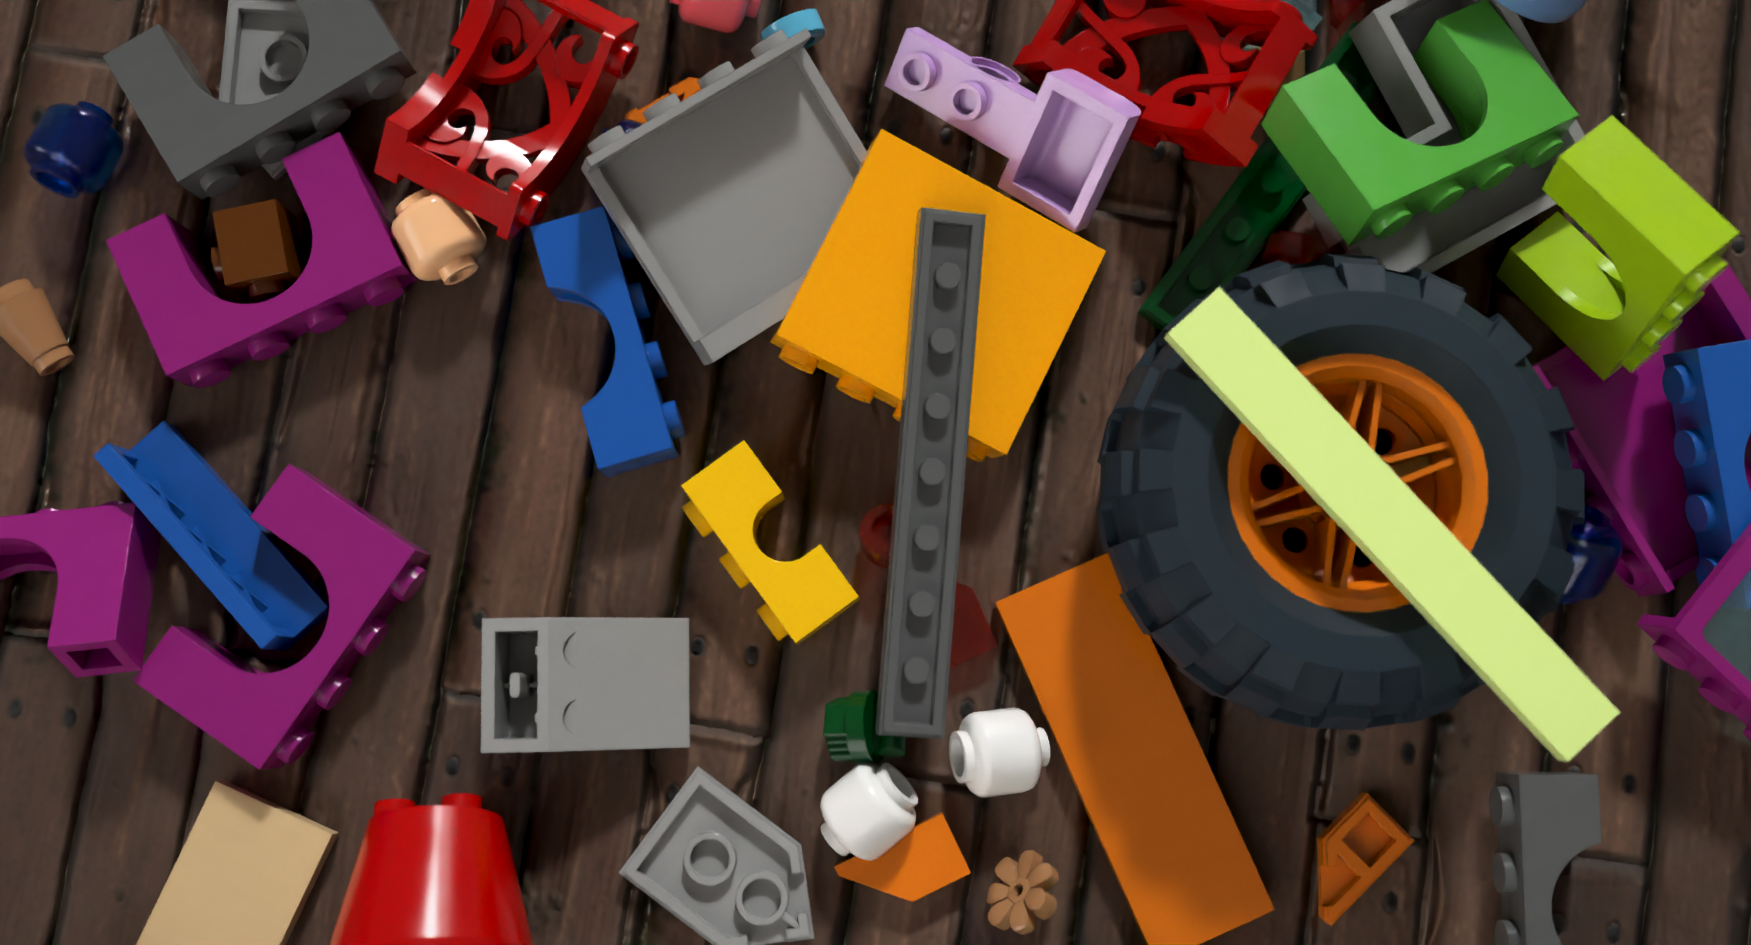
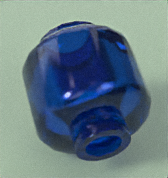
(73, 149)
(1596, 553)

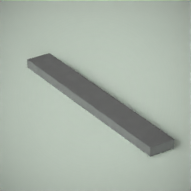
(930, 474)

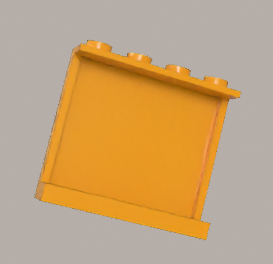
(858, 291)

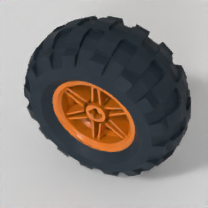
(1309, 629)

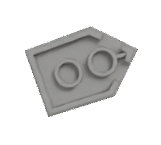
(263, 56)
(724, 868)

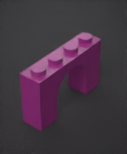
(348, 267)
(104, 580)
(271, 713)

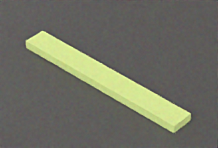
(1392, 526)

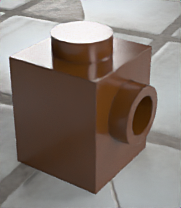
(257, 249)

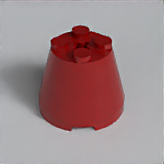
(433, 878)

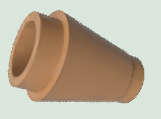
(32, 327)

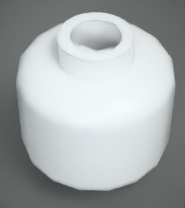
(998, 752)
(868, 811)

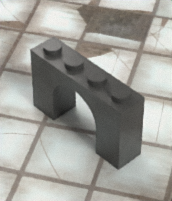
(218, 142)

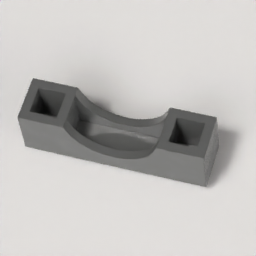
(1541, 827)

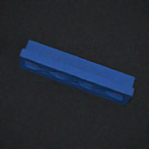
(217, 537)

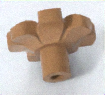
(1022, 893)

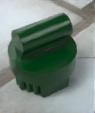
(851, 730)

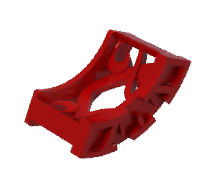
(423, 128)
(1212, 128)

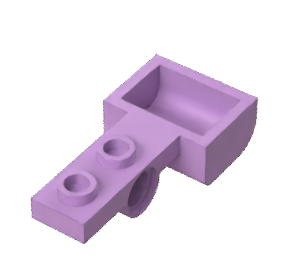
(1056, 141)

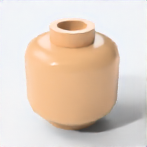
(437, 237)

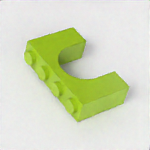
(1651, 227)

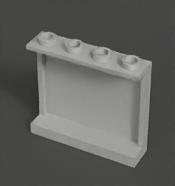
(731, 190)

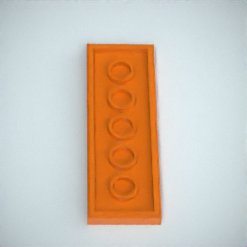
(1133, 757)

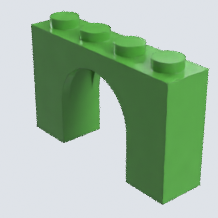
(1379, 181)

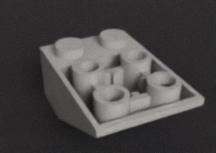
(584, 684)

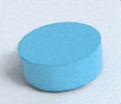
(797, 22)

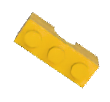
(731, 501)

